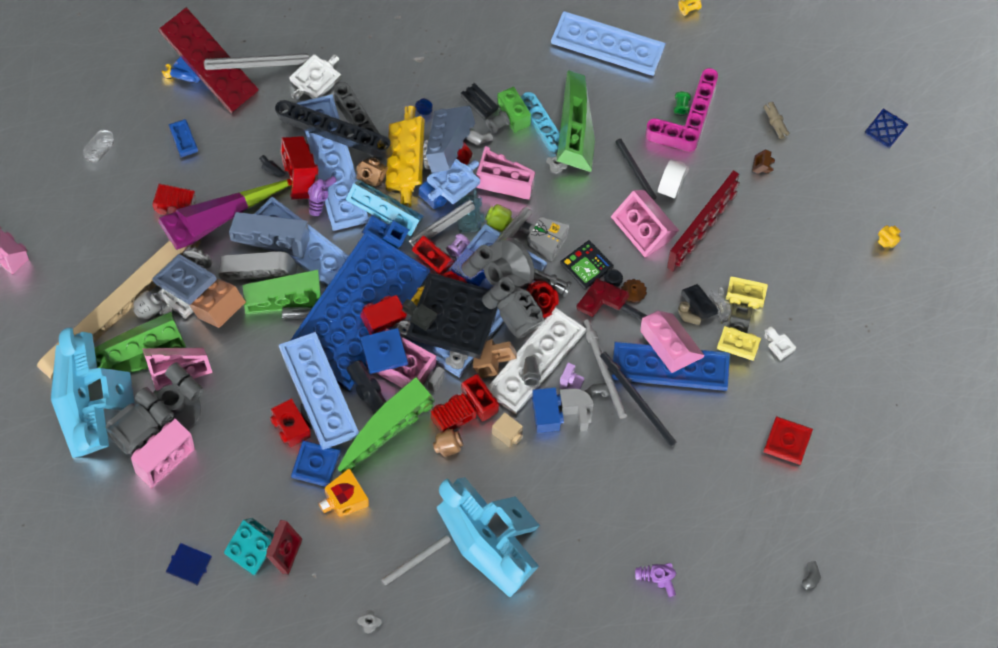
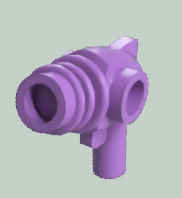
(319, 193)
(659, 574)

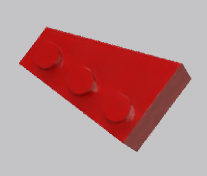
(299, 164)

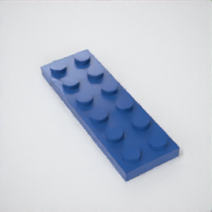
(643, 365)

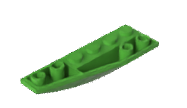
(576, 129)
(126, 351)
(387, 421)

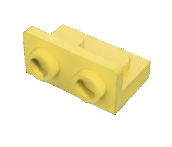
(739, 343)

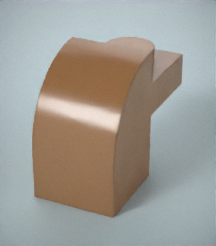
(492, 356)

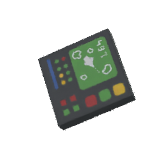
(586, 264)

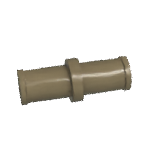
(776, 120)

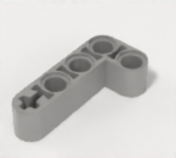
(256, 266)

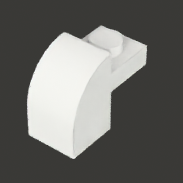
(673, 178)

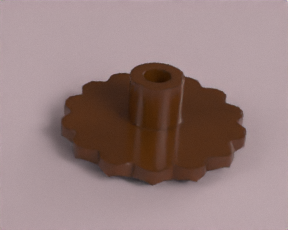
(635, 289)

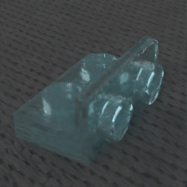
(472, 220)

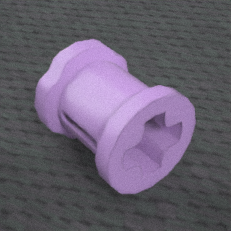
(458, 245)

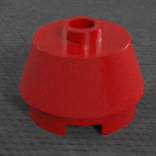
(544, 296)

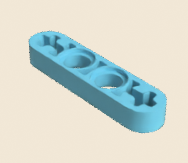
(541, 122)

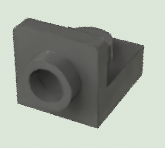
(741, 317)

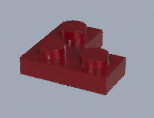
(601, 293)

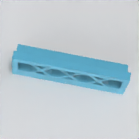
(383, 206)

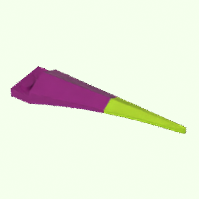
(196, 221)

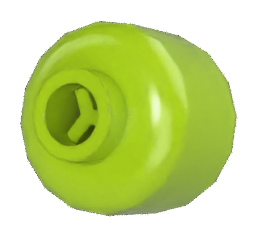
(498, 217)

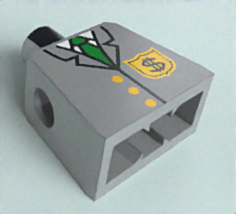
(545, 236)

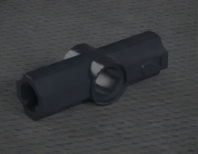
(366, 386)

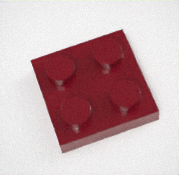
(284, 547)

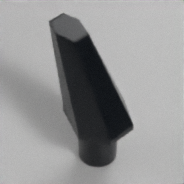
(271, 166)

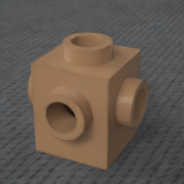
(371, 171)

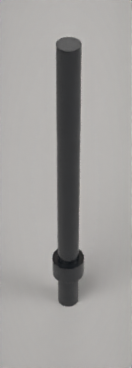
(615, 370)

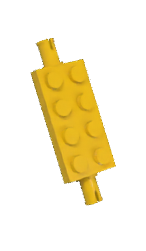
(407, 159)

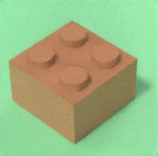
(217, 303)

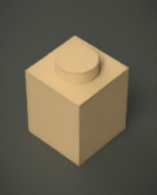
(507, 430)

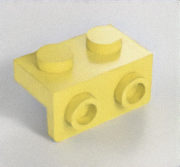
(746, 292)

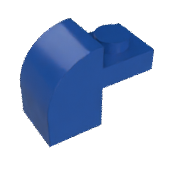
(391, 233)

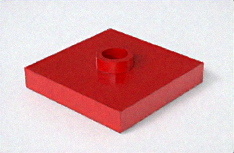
(788, 440)

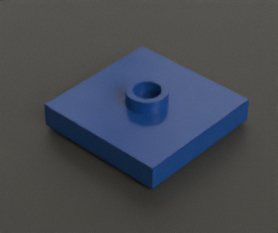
(384, 351)
(315, 464)

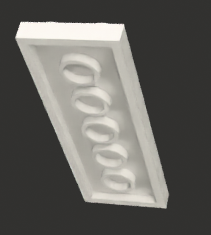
(549, 347)

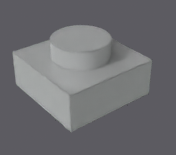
(435, 379)

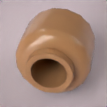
(448, 443)

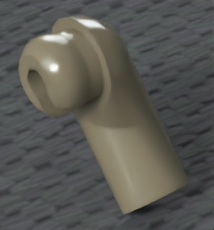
(686, 314)

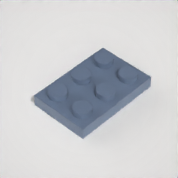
(184, 279)

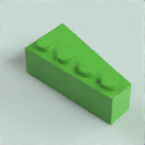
(280, 292)

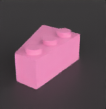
(504, 176)
(191, 359)

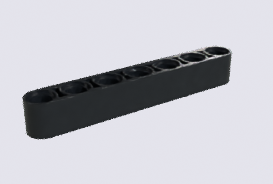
(339, 135)

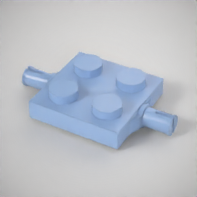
(454, 182)

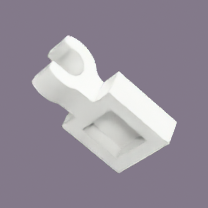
(779, 345)

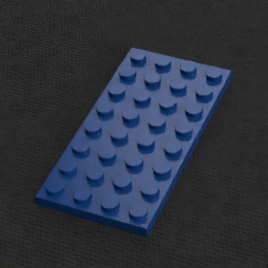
(366, 277)

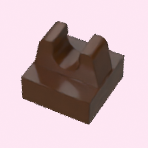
(762, 162)

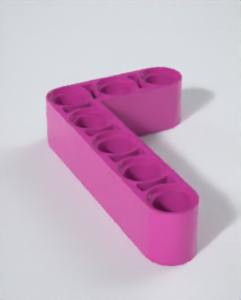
(695, 116)

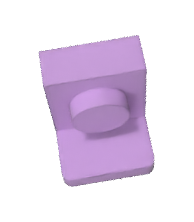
(570, 379)

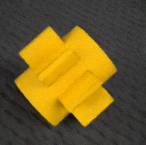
(889, 236)

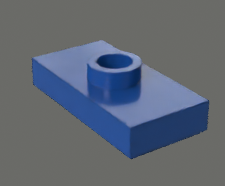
(183, 138)

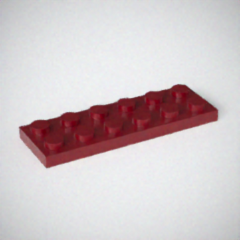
(197, 44)
(706, 218)

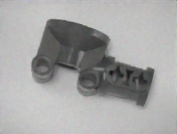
(509, 271)
(139, 422)

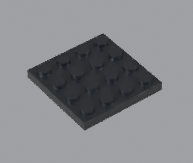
(461, 316)

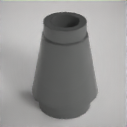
(531, 374)

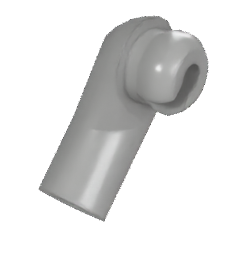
(478, 139)

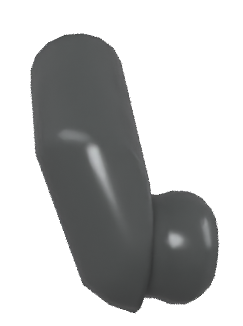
(598, 388)
(813, 577)

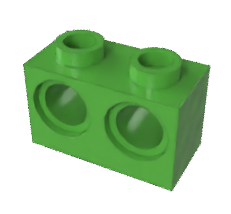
(514, 107)

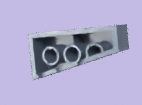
(447, 136)
(271, 233)

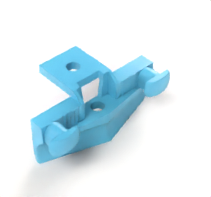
(73, 371)
(467, 520)

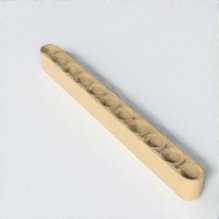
(120, 301)

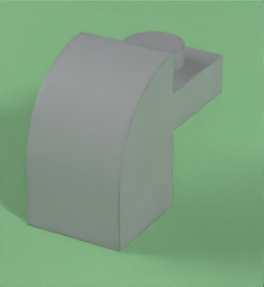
(577, 402)

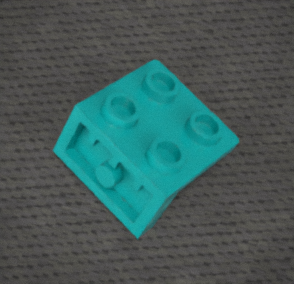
(250, 545)

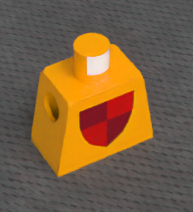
(344, 495)

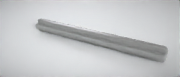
(255, 61)

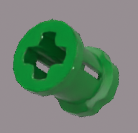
(682, 103)

